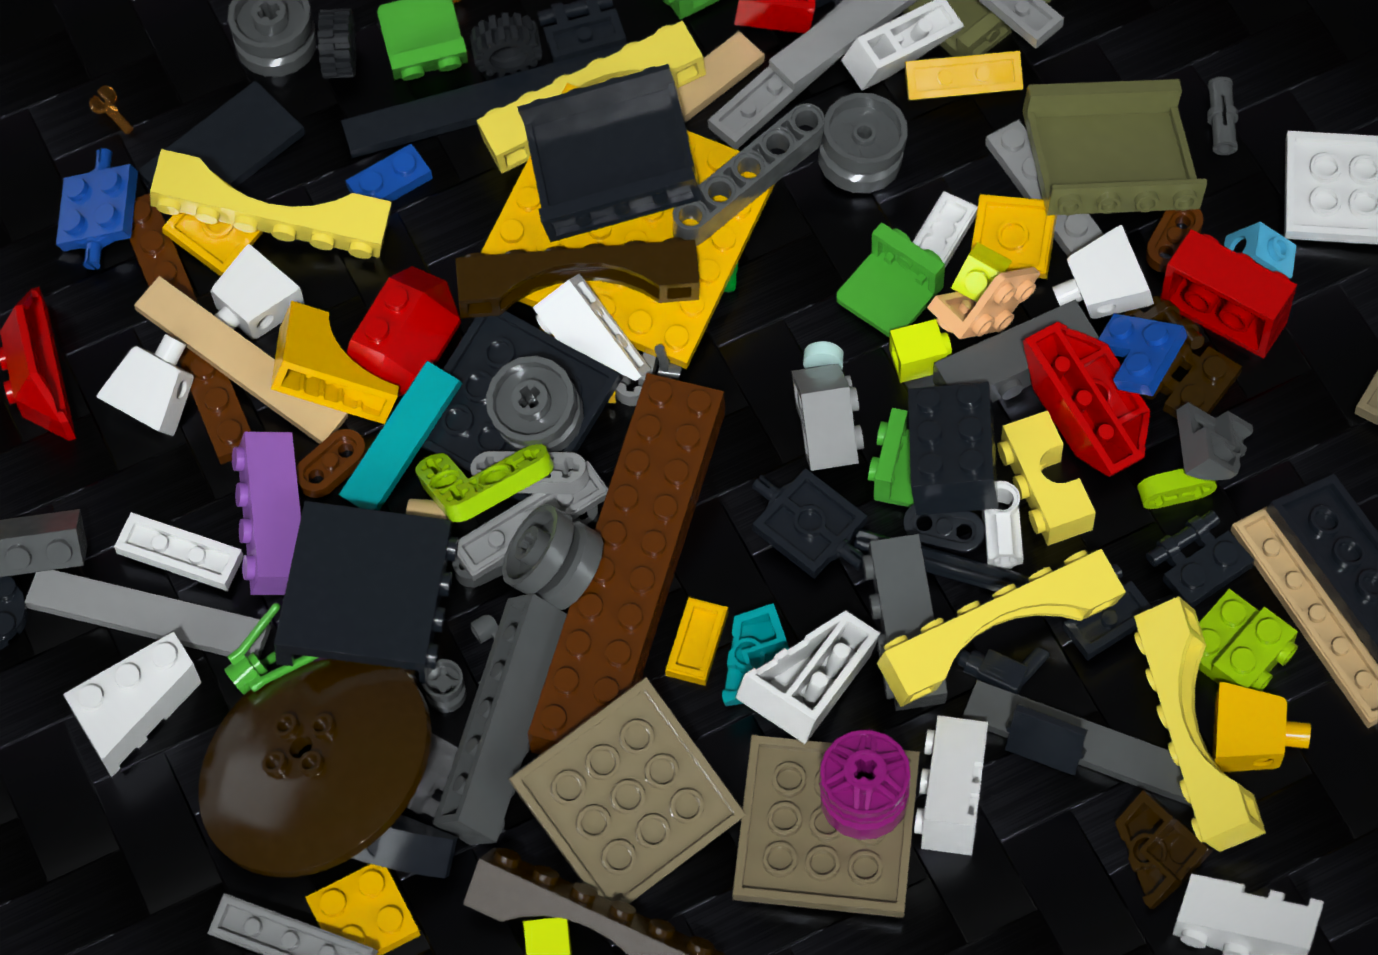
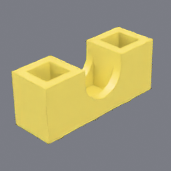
(1056, 508)

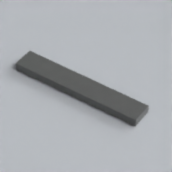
(1107, 749)

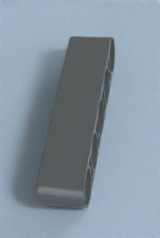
(755, 159)

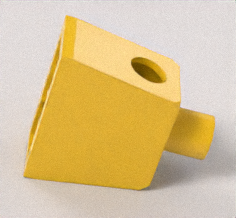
(1253, 729)

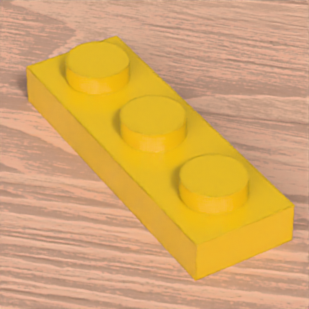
(963, 75)

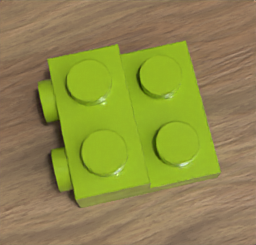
(1244, 643)

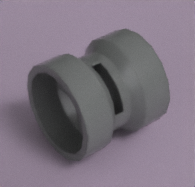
(441, 679)

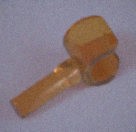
(100, 107)

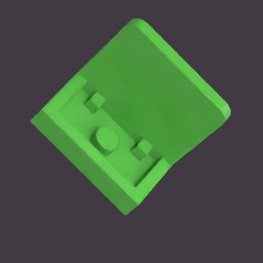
(421, 37)
(892, 281)
(892, 469)

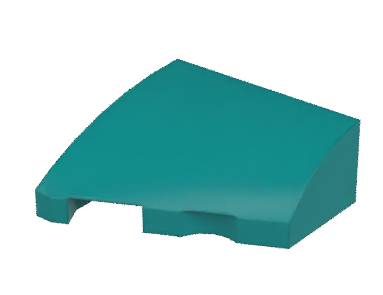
(754, 643)

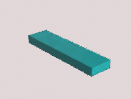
(401, 438)

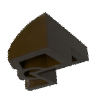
(1159, 847)

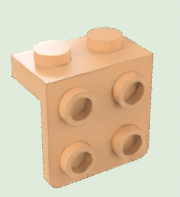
(992, 311)

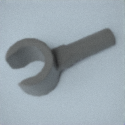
(666, 368)
(484, 628)

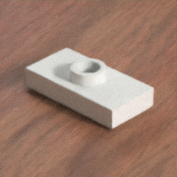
(946, 226)

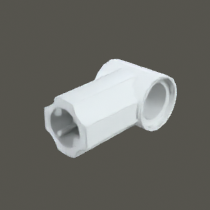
(1004, 529)

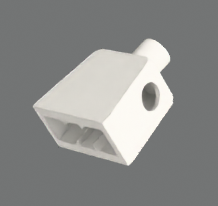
(1106, 277)
(254, 294)
(151, 386)

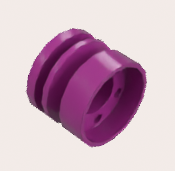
(863, 806)

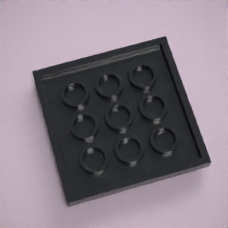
(486, 347)

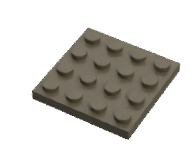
(627, 795)
(793, 852)

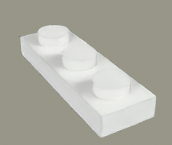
(179, 551)

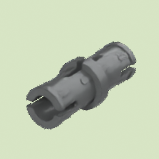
(1222, 124)

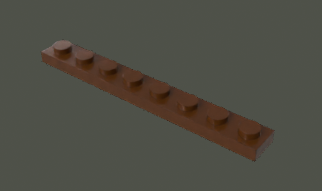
(210, 387)

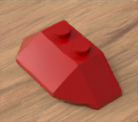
(405, 327)
(34, 366)
(1078, 389)

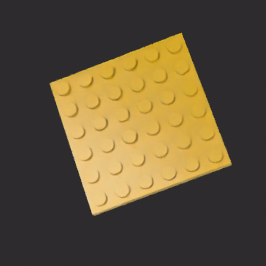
(642, 319)

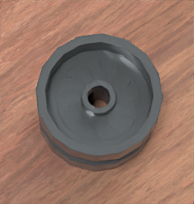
(273, 35)
(862, 142)
(531, 383)
(552, 557)

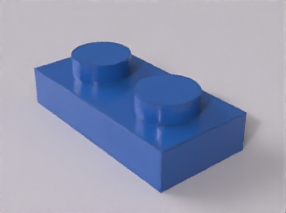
(391, 176)

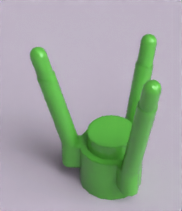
(249, 670)

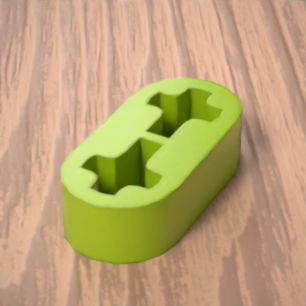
(1172, 489)

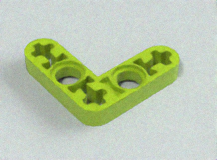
(465, 497)

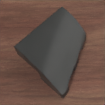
(1211, 444)

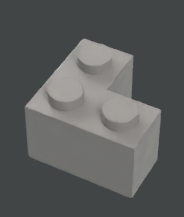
(826, 414)

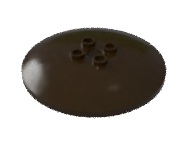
(339, 797)

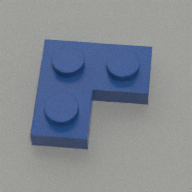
(1147, 350)

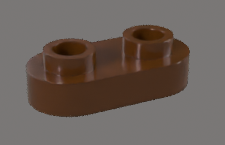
(1169, 237)
(328, 463)

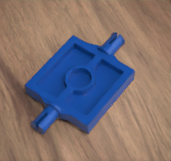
(97, 208)

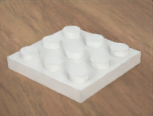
(1331, 187)

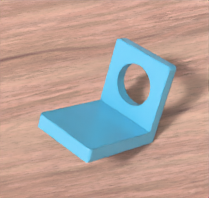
(1265, 247)

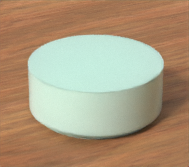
(822, 354)

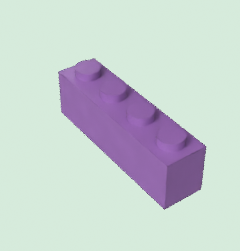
(269, 508)

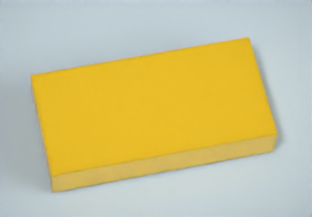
(696, 641)

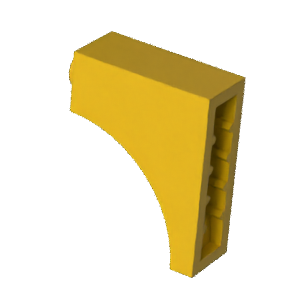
(318, 370)

